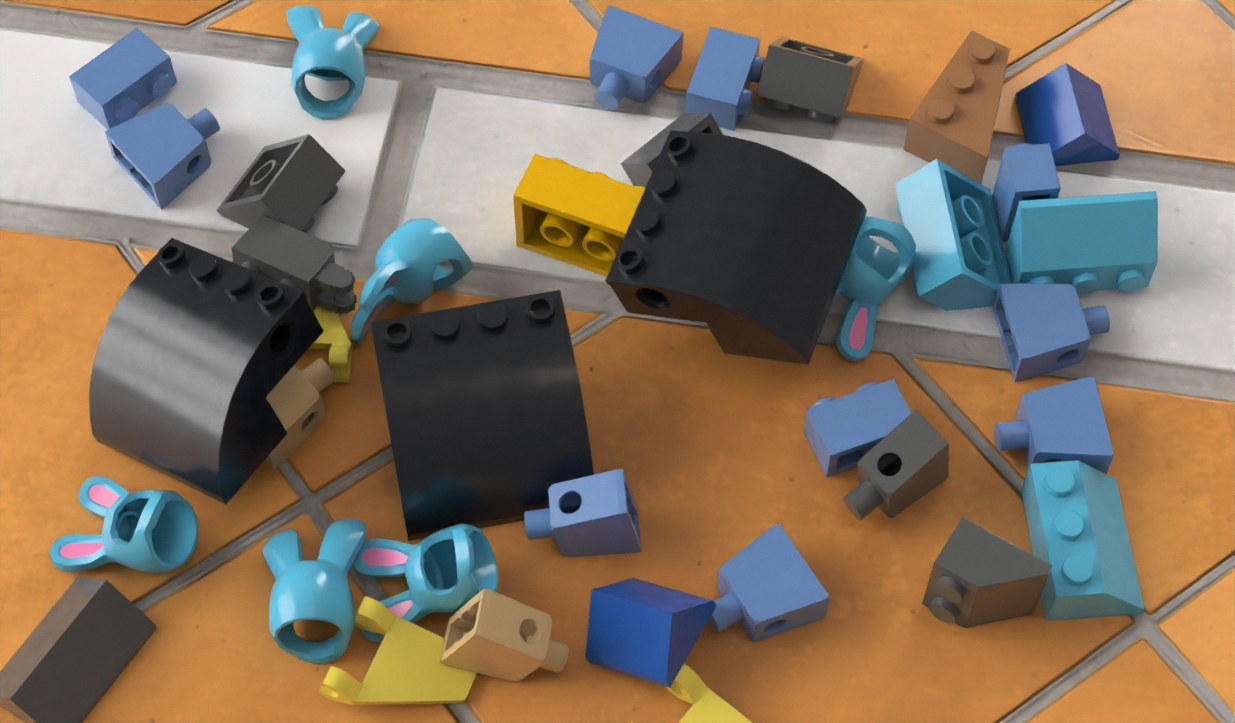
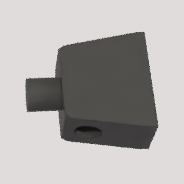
(900, 469)

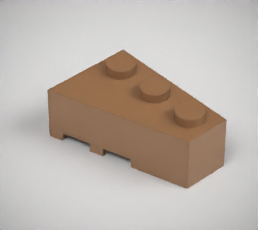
(961, 108)

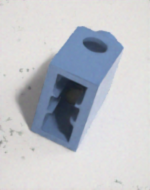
(632, 57)
(163, 150)
(1045, 327)
(1059, 426)
(589, 516)
(768, 589)

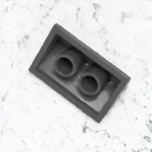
(73, 654)

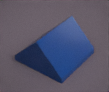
(1069, 115)
(644, 628)

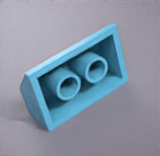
(955, 236)
(1086, 241)
(1083, 533)

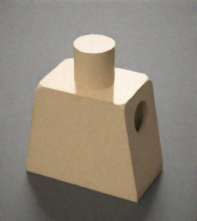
(299, 406)
(501, 638)

